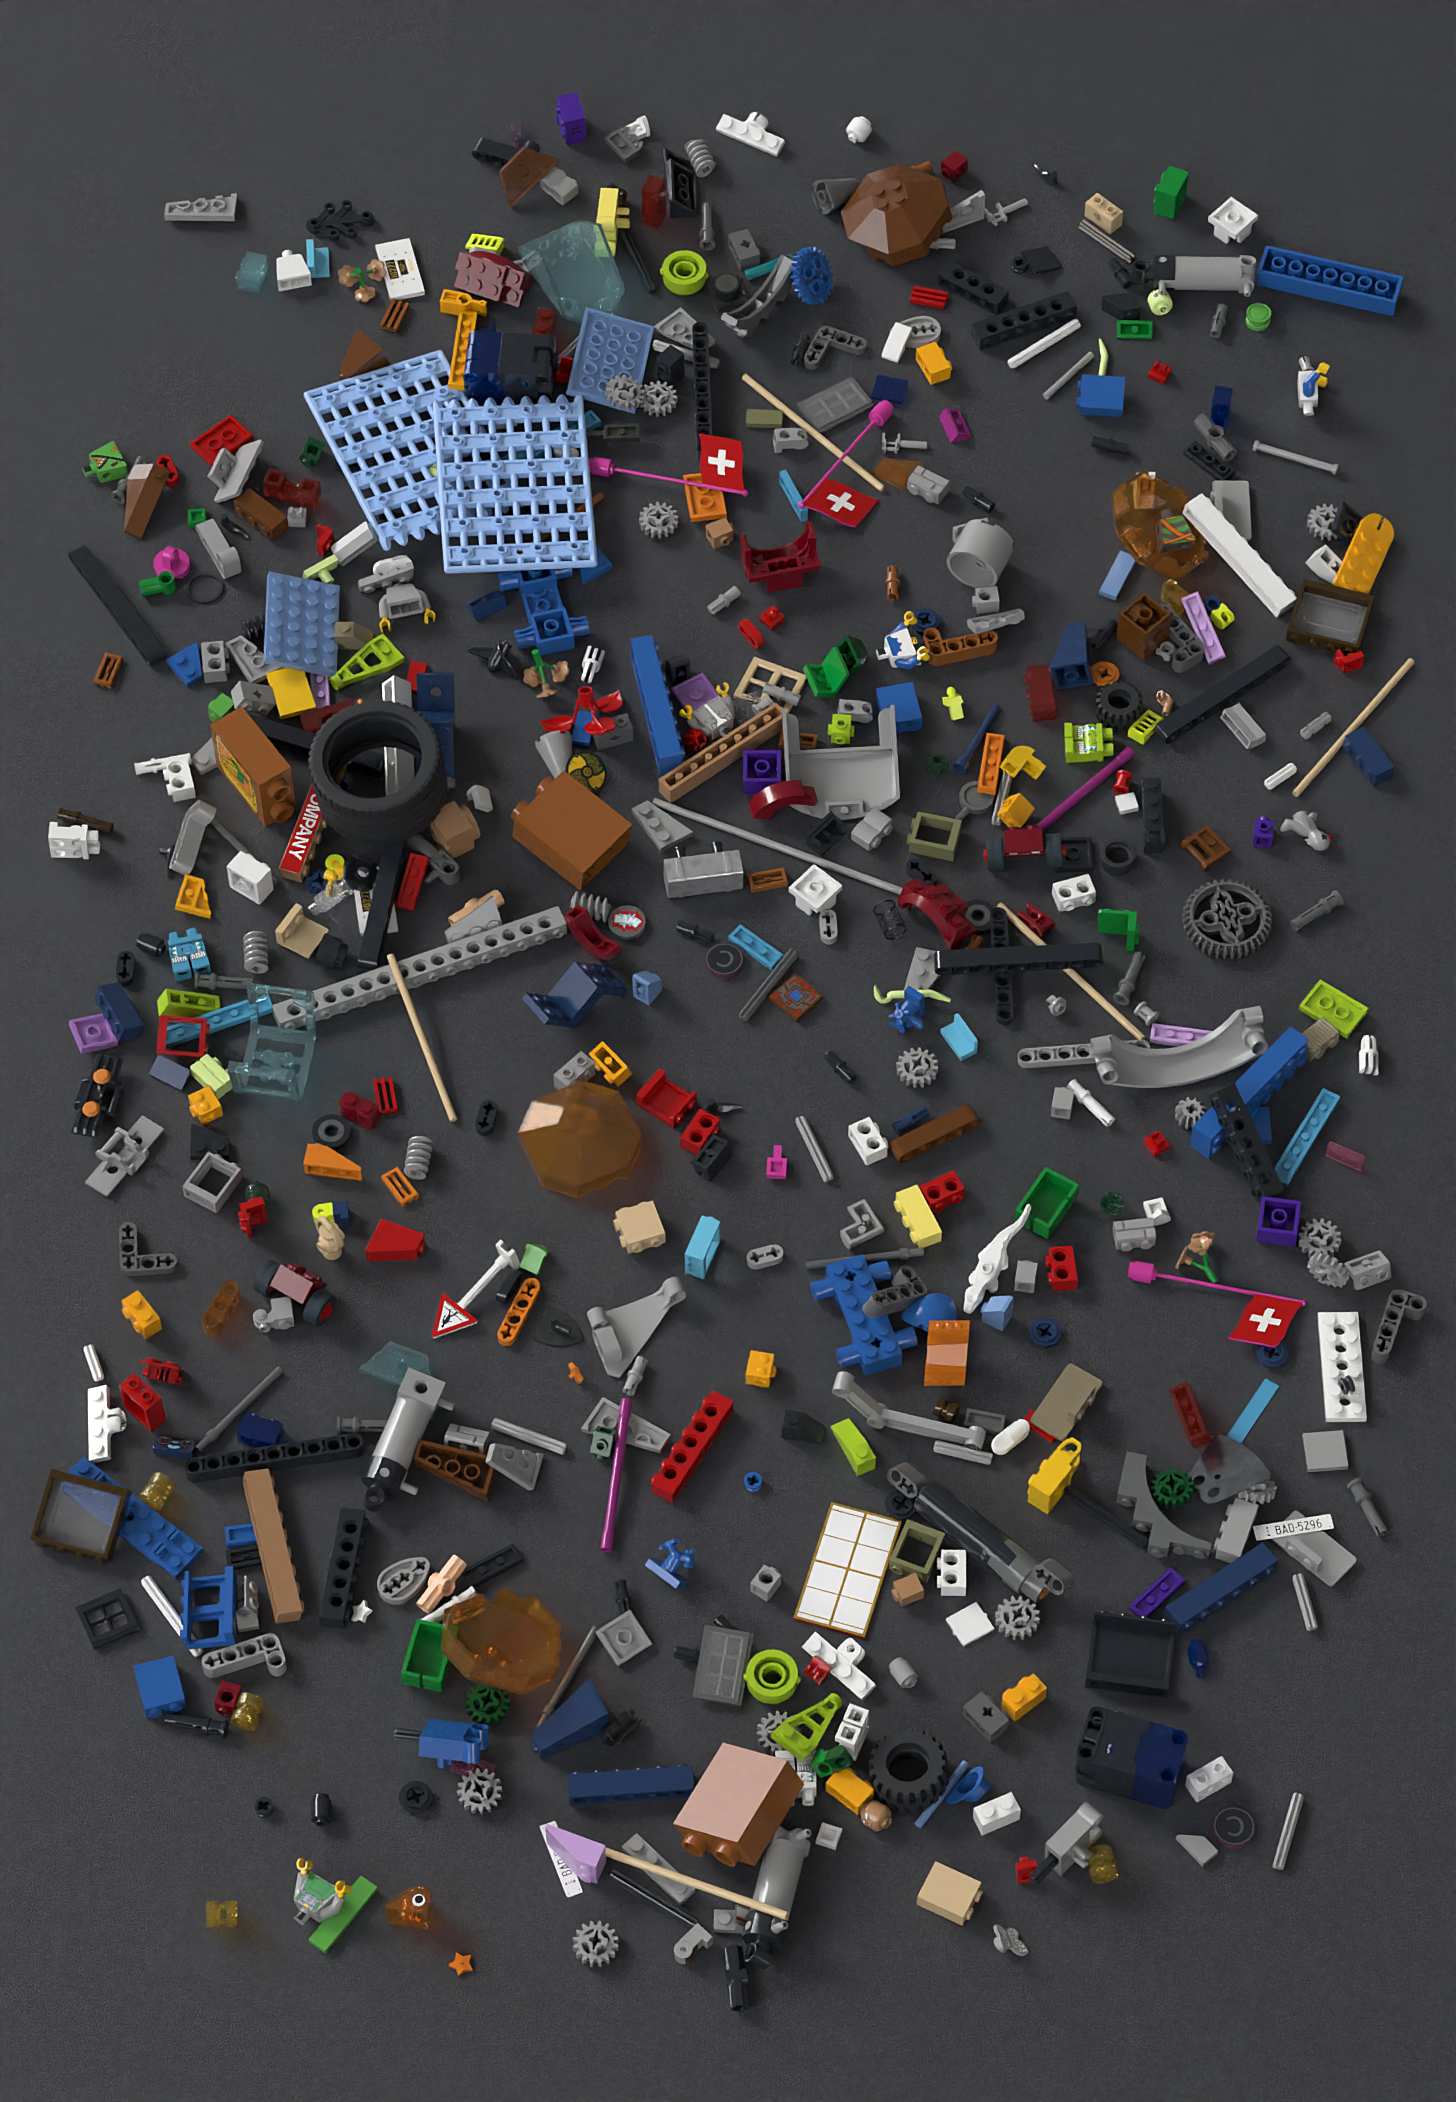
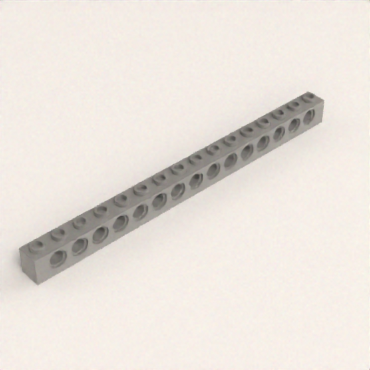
(428, 962)

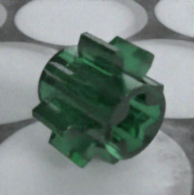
(937, 764)
(1111, 1203)

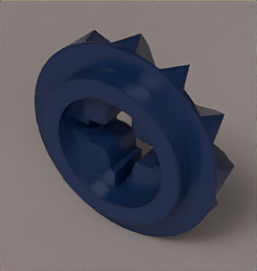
(922, 615)
(312, 882)
(1043, 1324)
(1280, 1351)

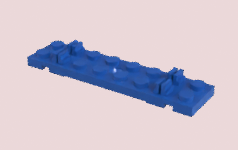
(148, 1530)

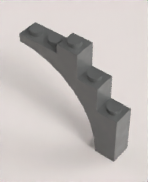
(776, 287)
(1147, 1517)

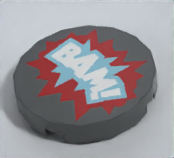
(626, 922)

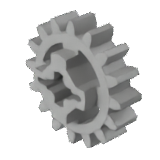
(624, 392)
(658, 398)
(658, 520)
(1321, 521)
(916, 1066)
(1321, 1236)
(1328, 1270)
(1260, 1492)
(1013, 1610)
(765, 1731)
(472, 1795)
(603, 1945)

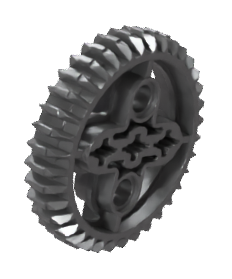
(1228, 914)

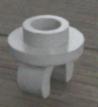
(1057, 1005)

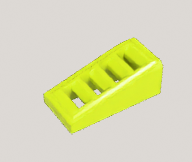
(497, 242)
(1137, 735)

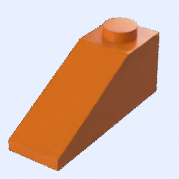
(327, 1162)

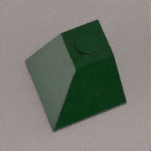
(852, 652)

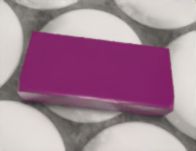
(954, 425)

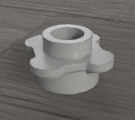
(1166, 646)

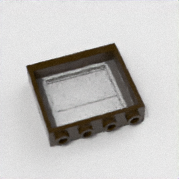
(1329, 618)
(80, 1516)

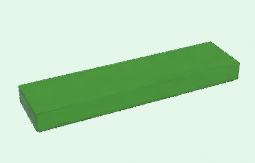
(335, 1925)

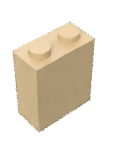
(949, 1893)

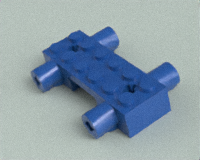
(548, 620)
(872, 1339)

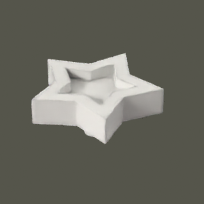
(361, 1612)

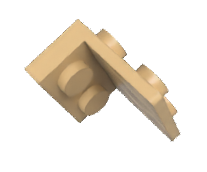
(300, 932)

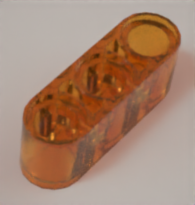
(220, 1317)

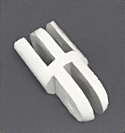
(385, 565)
(591, 664)
(1368, 1056)
(1010, 1437)

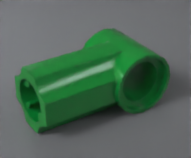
(158, 584)

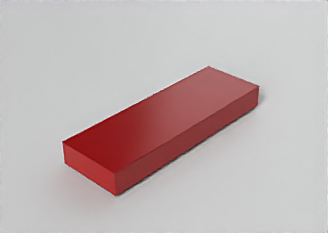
(412, 882)

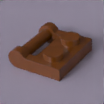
(1210, 843)

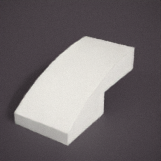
(896, 342)

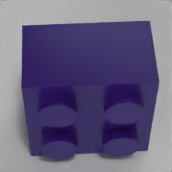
(570, 118)
(760, 769)
(1278, 1221)

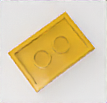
(291, 692)

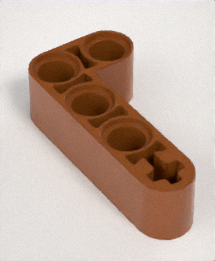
(958, 648)

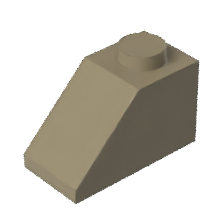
(351, 635)

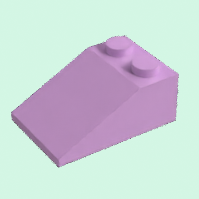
(580, 1854)

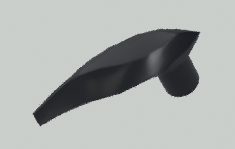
(1048, 177)
(232, 527)
(169, 852)
(721, 1106)

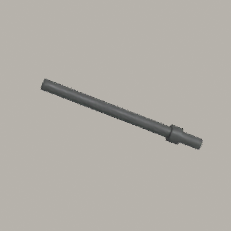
(226, 834)
(903, 1254)
(212, 1435)
(550, 1708)

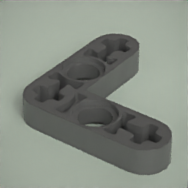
(827, 341)
(138, 1260)

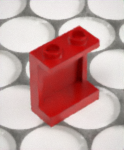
(665, 1099)

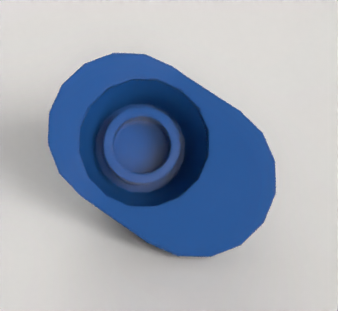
(969, 1788)

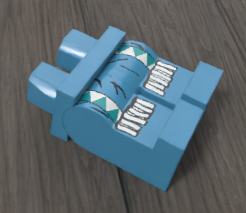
(187, 948)

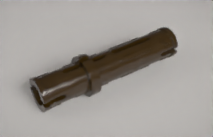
(105, 827)

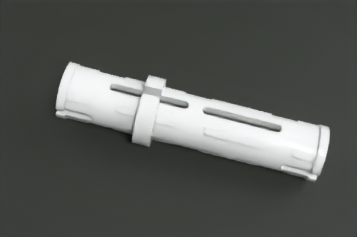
(159, 764)
(1093, 1105)
(437, 1615)

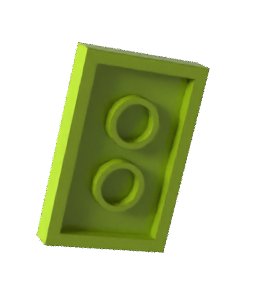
(1334, 1006)

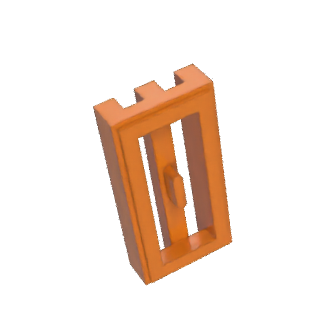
(408, 1198)

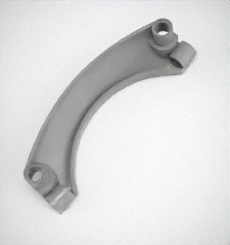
(1222, 1050)

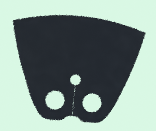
(1234, 1463)

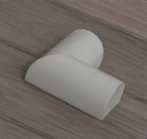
(865, 1225)

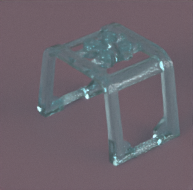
(240, 1072)

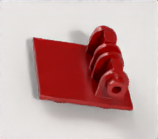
(173, 1369)

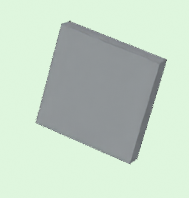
(1325, 1451)
(623, 1638)

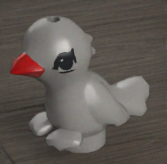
(1305, 826)

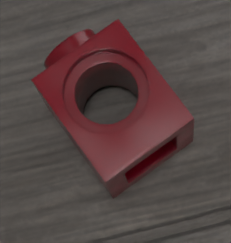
(954, 166)
(227, 1690)

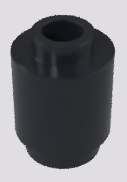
(151, 944)
(321, 1809)

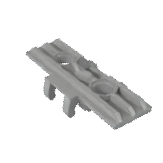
(128, 1159)

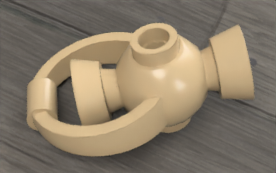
(330, 1238)

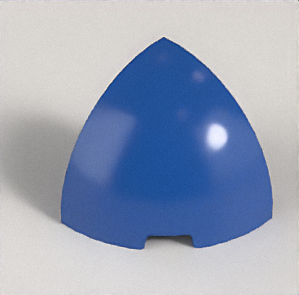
(930, 1308)

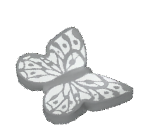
(1008, 1939)

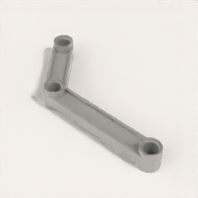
(879, 1415)

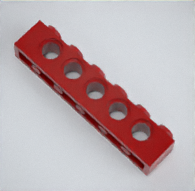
(670, 1488)

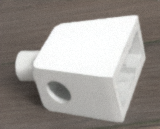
(292, 271)

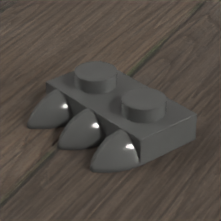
(623, 144)

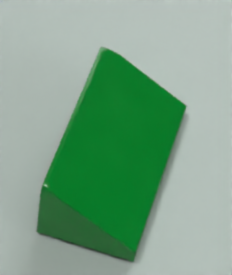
(1134, 329)

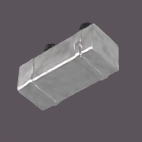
(703, 872)

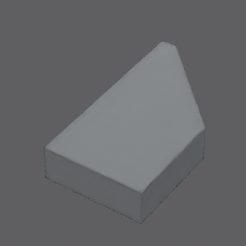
(1198, 1847)

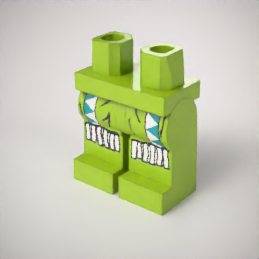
(1086, 742)

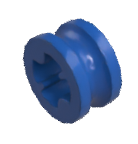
(750, 1476)

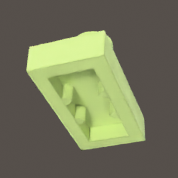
(322, 570)

